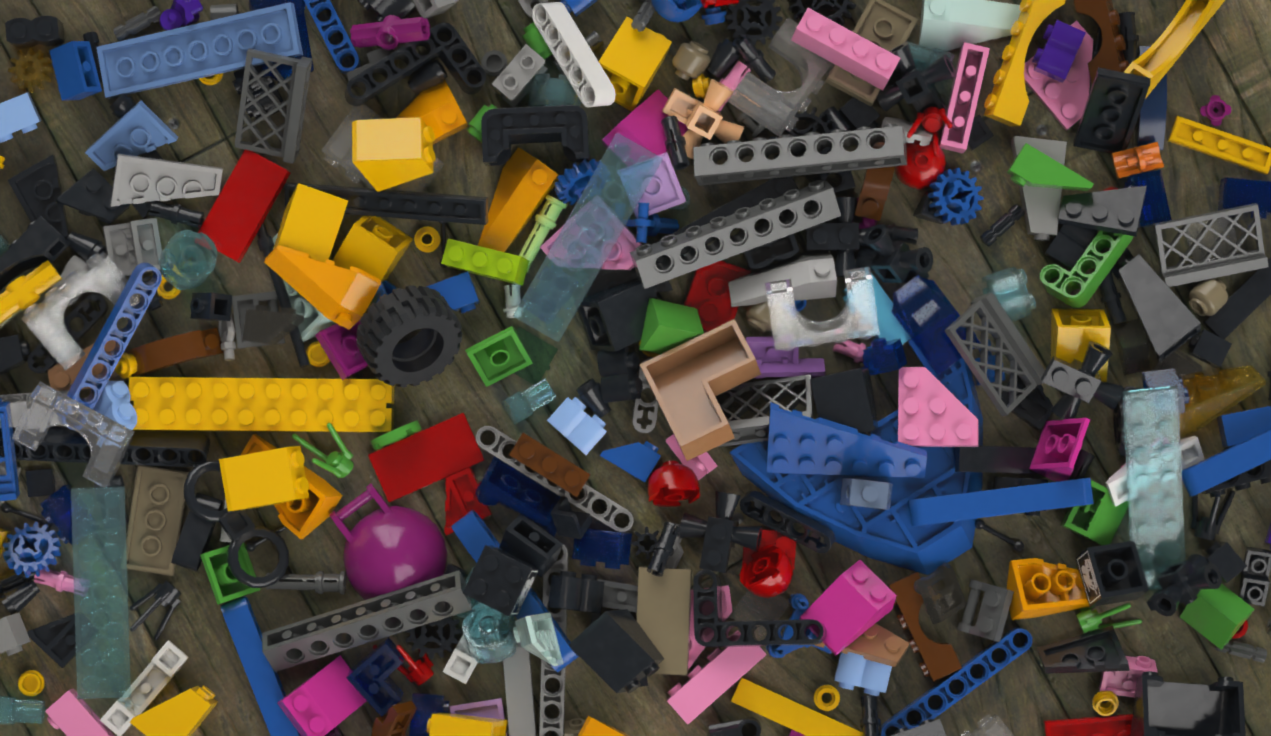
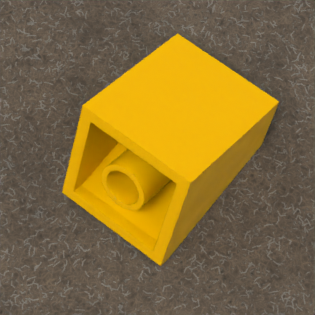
(633, 62)
(392, 150)
(311, 222)
(373, 247)
(1074, 330)
(264, 478)
(177, 715)
(463, 725)

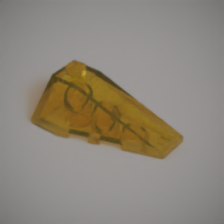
(1216, 394)

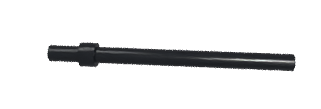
(266, 246)

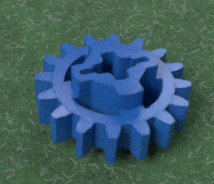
(574, 181)
(959, 209)
(24, 559)

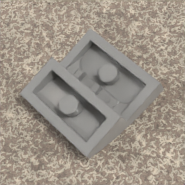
(133, 244)

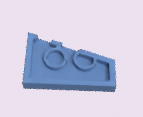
(132, 135)

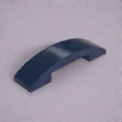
(1153, 113)

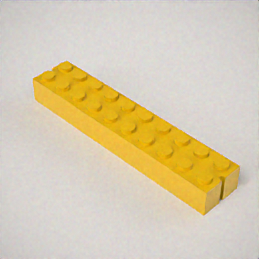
(262, 404)

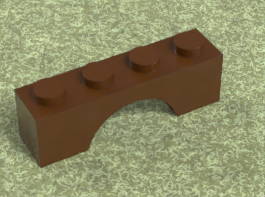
(1113, 44)
(937, 658)

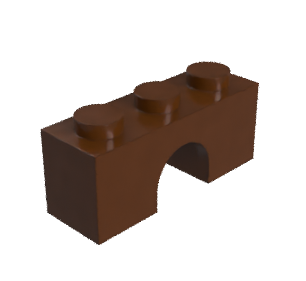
(550, 464)

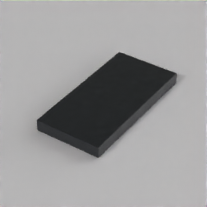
(1111, 111)

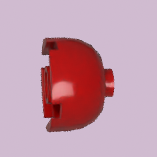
(921, 166)
(672, 484)
(767, 572)

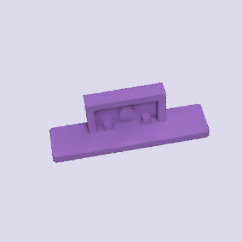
(782, 363)

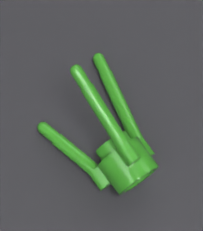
(337, 462)
(1090, 620)

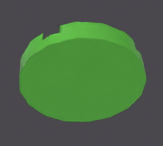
(396, 435)

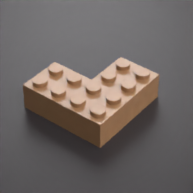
(689, 380)

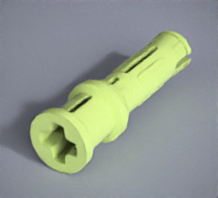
(545, 222)

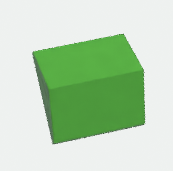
(668, 326)
(499, 356)
(222, 581)
(1217, 614)

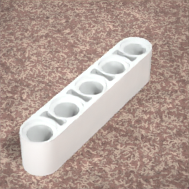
(573, 54)

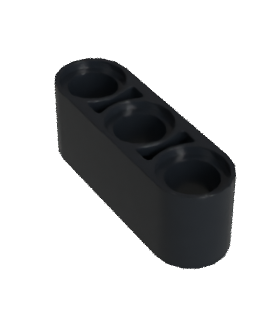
(195, 535)

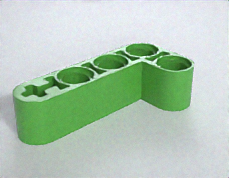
(1090, 259)

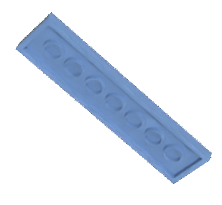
(197, 50)

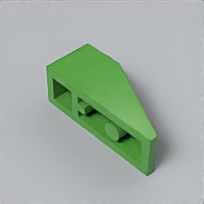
(1040, 170)

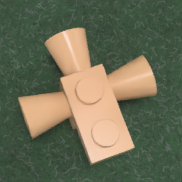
(703, 118)

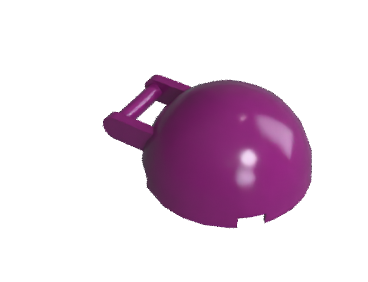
(389, 547)

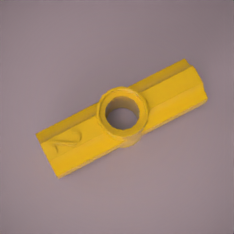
(27, 289)

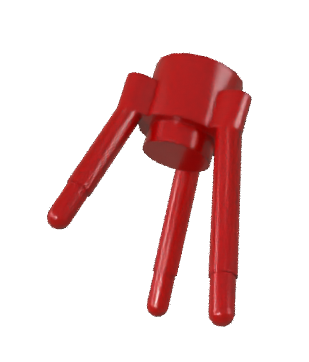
(932, 121)
(419, 670)

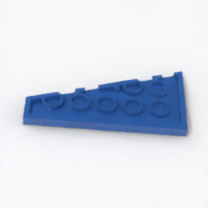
(829, 448)

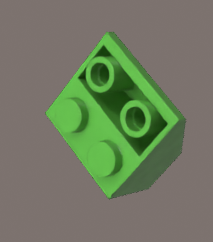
(1098, 520)

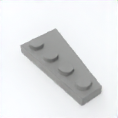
(152, 179)

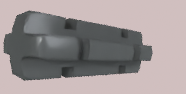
(643, 16)
(137, 23)
(1244, 650)

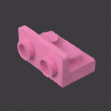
(700, 465)
(1124, 682)

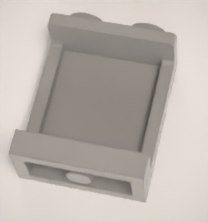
(515, 79)

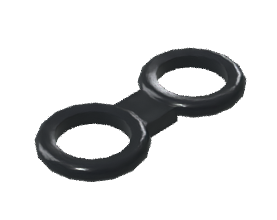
(238, 528)

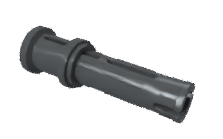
(320, 582)

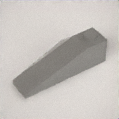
(810, 273)

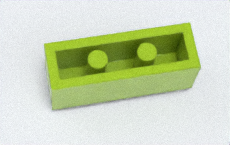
(485, 262)

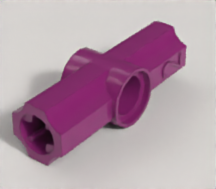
(390, 32)

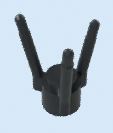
(1209, 526)
(166, 595)

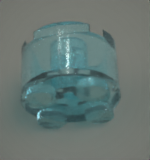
(552, 91)
(186, 246)
(1011, 292)
(489, 634)

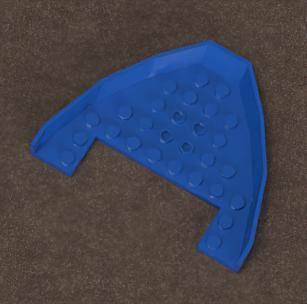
(880, 532)

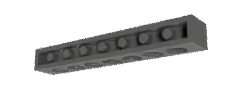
(812, 162)
(749, 237)
(366, 621)

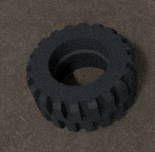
(396, 317)

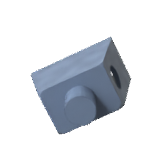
(866, 493)

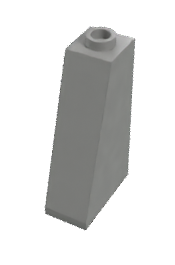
(1040, 203)

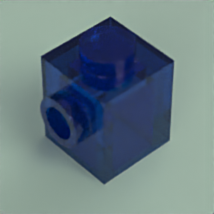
(884, 356)

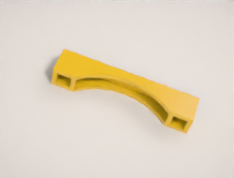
(1174, 40)
(1009, 95)

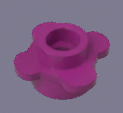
(1223, 110)

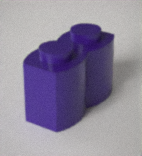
(1059, 50)

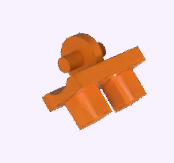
(1137, 160)

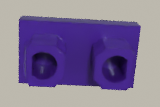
(181, 14)

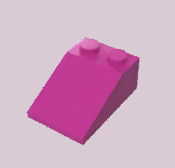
(645, 125)
(1059, 448)
(850, 606)
(322, 700)

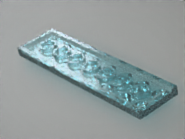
(588, 237)
(1154, 478)
(101, 592)

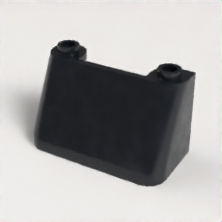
(534, 125)
(1187, 708)

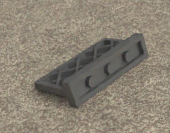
(295, 104)
(1212, 267)
(1008, 342)
(757, 428)

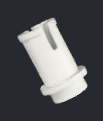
(512, 299)

